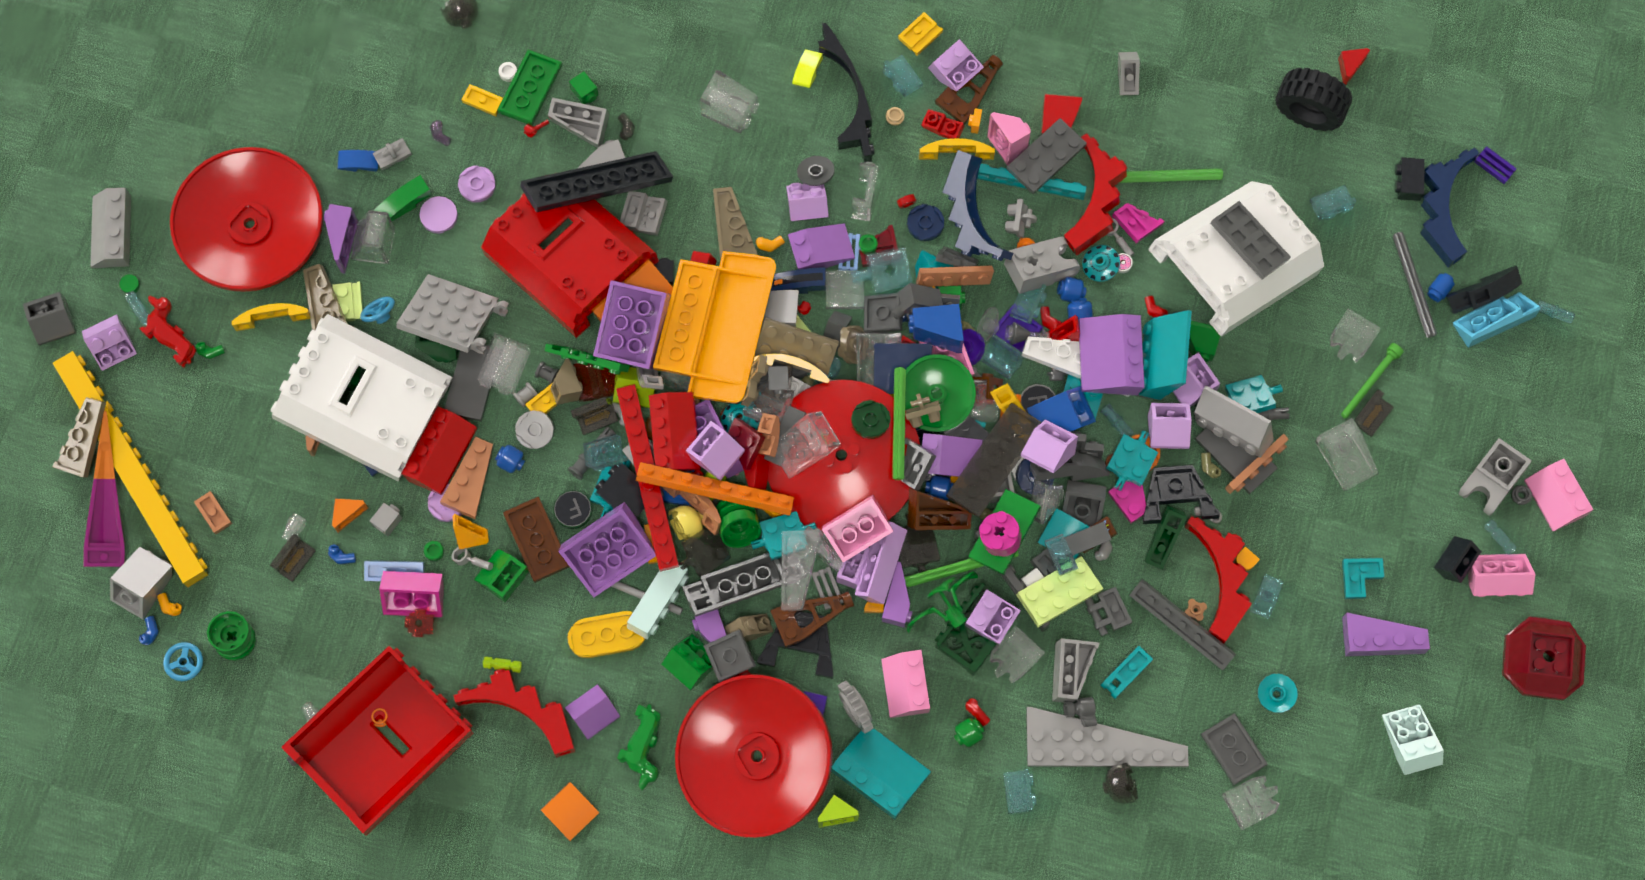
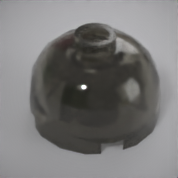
(460, 12)
(1120, 784)

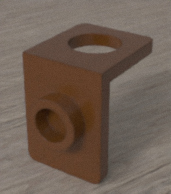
(990, 382)

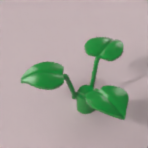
(954, 614)

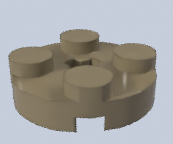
(847, 347)

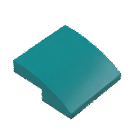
(1061, 524)

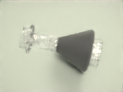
(1015, 333)

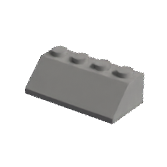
(111, 228)
(1234, 422)

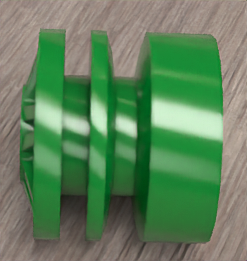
(738, 524)
(230, 625)

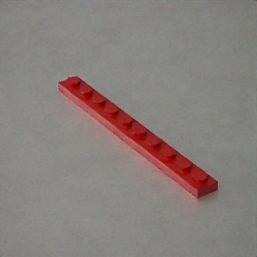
(650, 493)

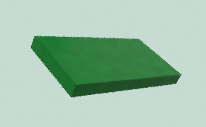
(529, 87)
(1024, 512)

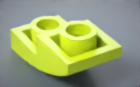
(807, 67)

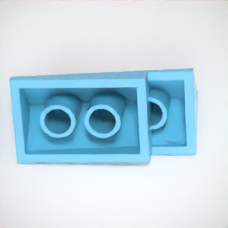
(1495, 318)

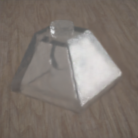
(1048, 496)

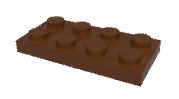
(536, 539)

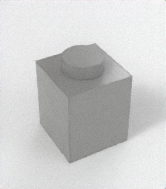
(386, 519)

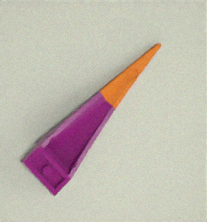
(103, 532)

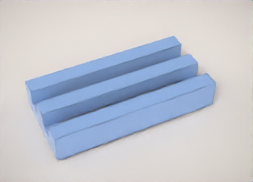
(847, 268)

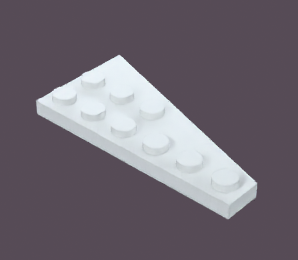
(1057, 354)

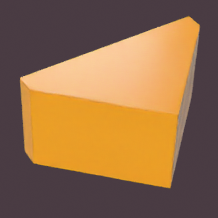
(468, 533)

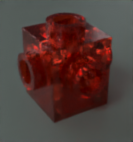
(427, 623)

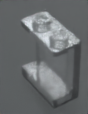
(863, 207)

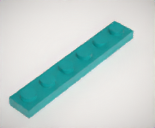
(1055, 186)

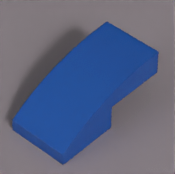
(357, 159)

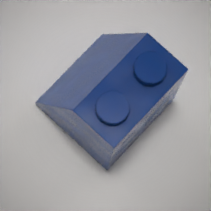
(938, 326)
(1066, 410)

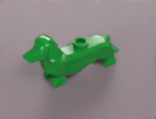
(640, 744)

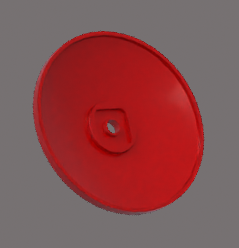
(240, 188)
(835, 485)
(718, 749)

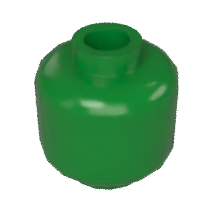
(969, 732)

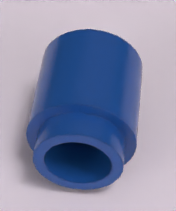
(1440, 287)

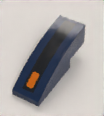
(802, 279)

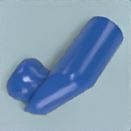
(339, 557)
(151, 632)

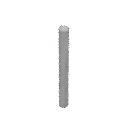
(639, 594)

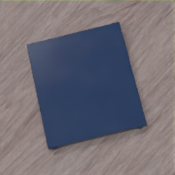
(895, 355)

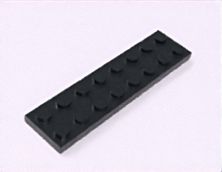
(596, 181)

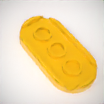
(603, 635)

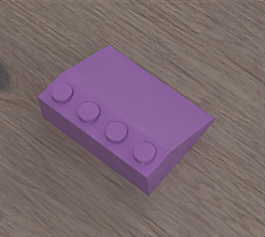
(631, 324)
(1111, 354)
(608, 549)

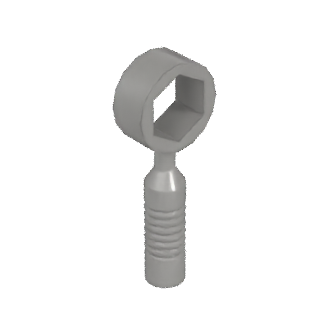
(1121, 242)
(475, 561)

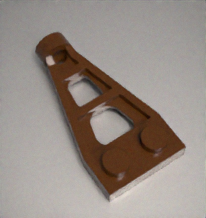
(957, 107)
(788, 626)

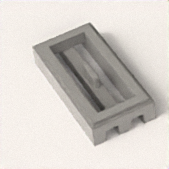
(821, 573)

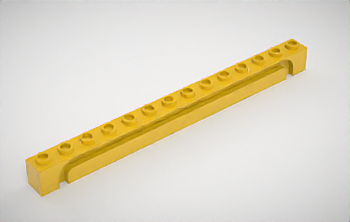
(135, 476)

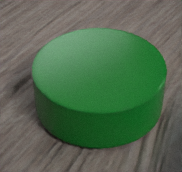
(868, 244)
(129, 283)
(433, 551)

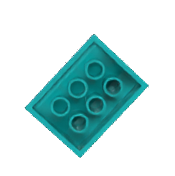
(1165, 354)
(880, 771)

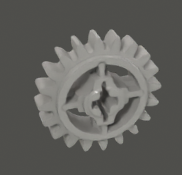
(855, 707)

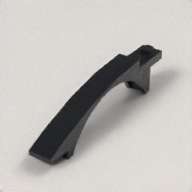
(858, 130)

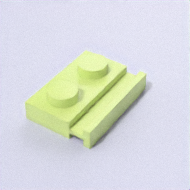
(350, 299)

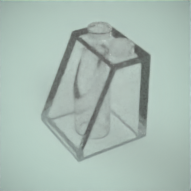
(728, 102)
(373, 238)
(503, 364)

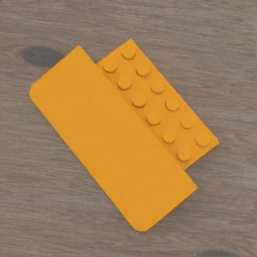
(716, 324)

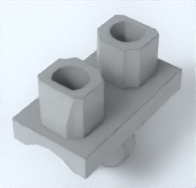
(392, 154)
(1023, 218)

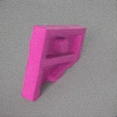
(1136, 222)
(1130, 500)

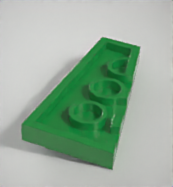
(585, 358)

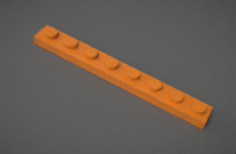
(714, 488)

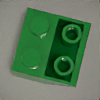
(504, 576)
(688, 662)

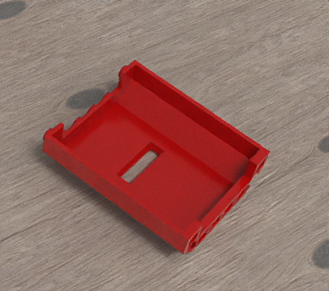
(572, 270)
(357, 761)

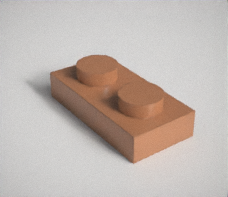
(213, 512)

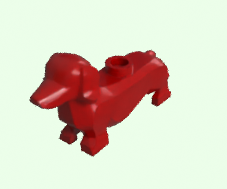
(165, 334)

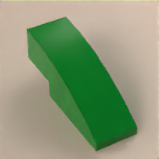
(405, 198)

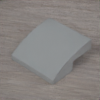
(643, 213)
(782, 306)

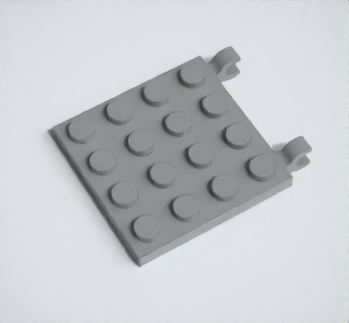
(450, 314)

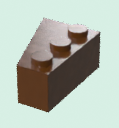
(934, 513)

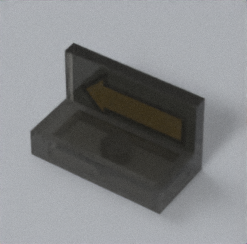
(1373, 414)
(595, 415)
(292, 558)

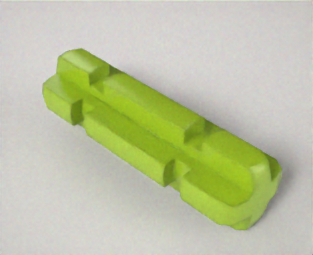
(497, 664)

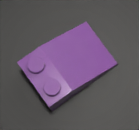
(341, 228)
(821, 246)
(951, 453)

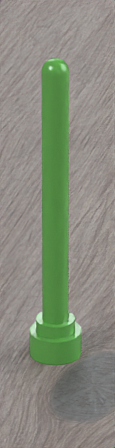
(1393, 352)

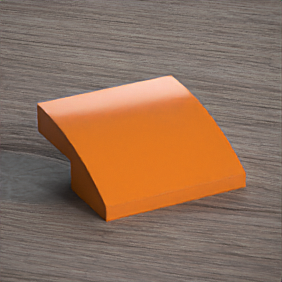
(569, 811)

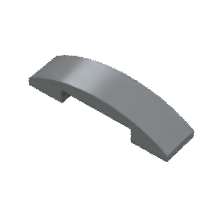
(649, 378)

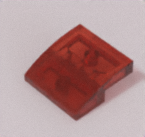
(595, 382)

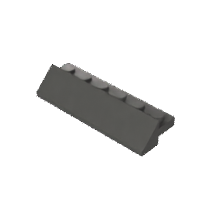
(734, 584)

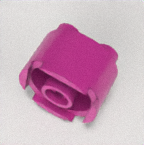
(996, 544)

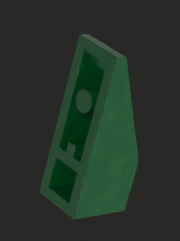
(1165, 536)

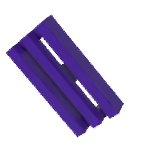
(1496, 162)

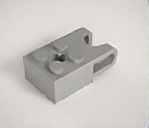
(1040, 264)
(1491, 479)

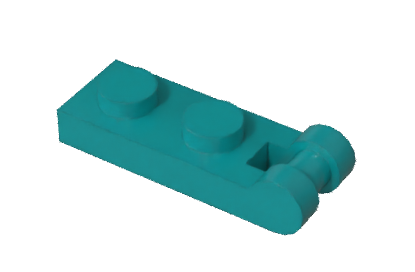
(1127, 671)

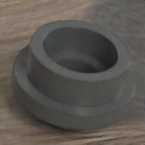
(1056, 375)
(1525, 491)

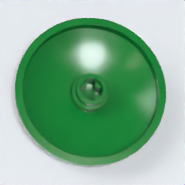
(943, 381)

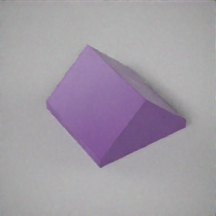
(592, 712)

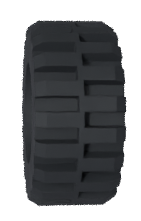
(1314, 99)

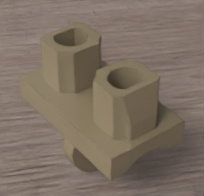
(931, 409)

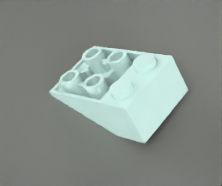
(1413, 739)

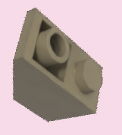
(566, 385)
(751, 626)

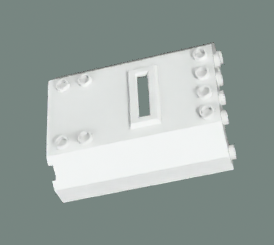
(1220, 271)
(385, 410)

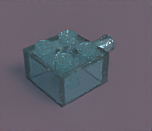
(875, 272)

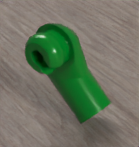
(208, 352)

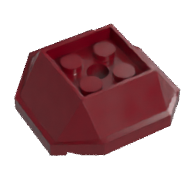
(1531, 672)

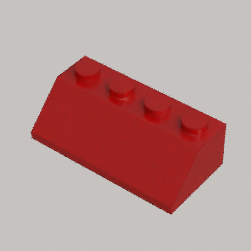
(673, 429)
(439, 450)

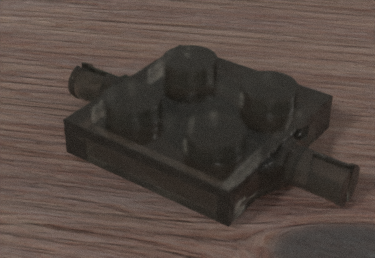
(918, 549)
(704, 552)

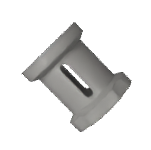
(525, 394)

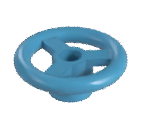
(377, 309)
(189, 666)

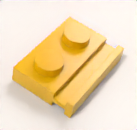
(920, 33)

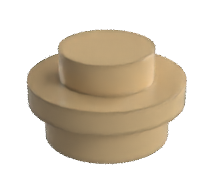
(895, 116)

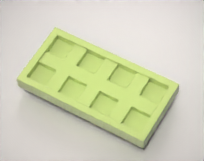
(1058, 594)

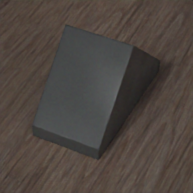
(835, 324)

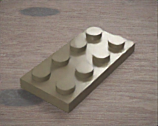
(793, 341)

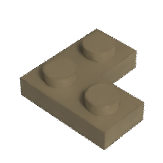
(758, 369)

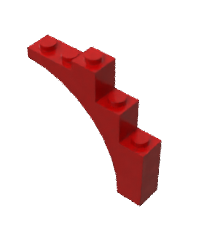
(1096, 220)
(1230, 576)
(526, 701)

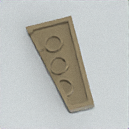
(731, 226)
(321, 295)

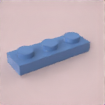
(374, 569)

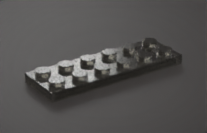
(993, 461)

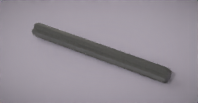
(1414, 284)

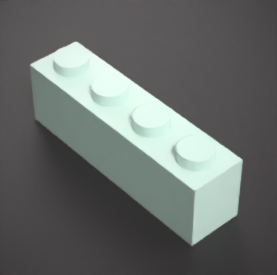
(656, 601)

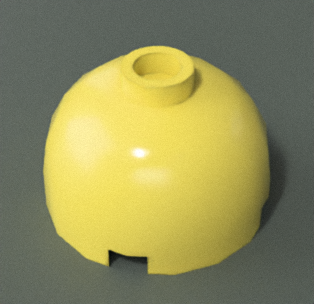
(685, 521)

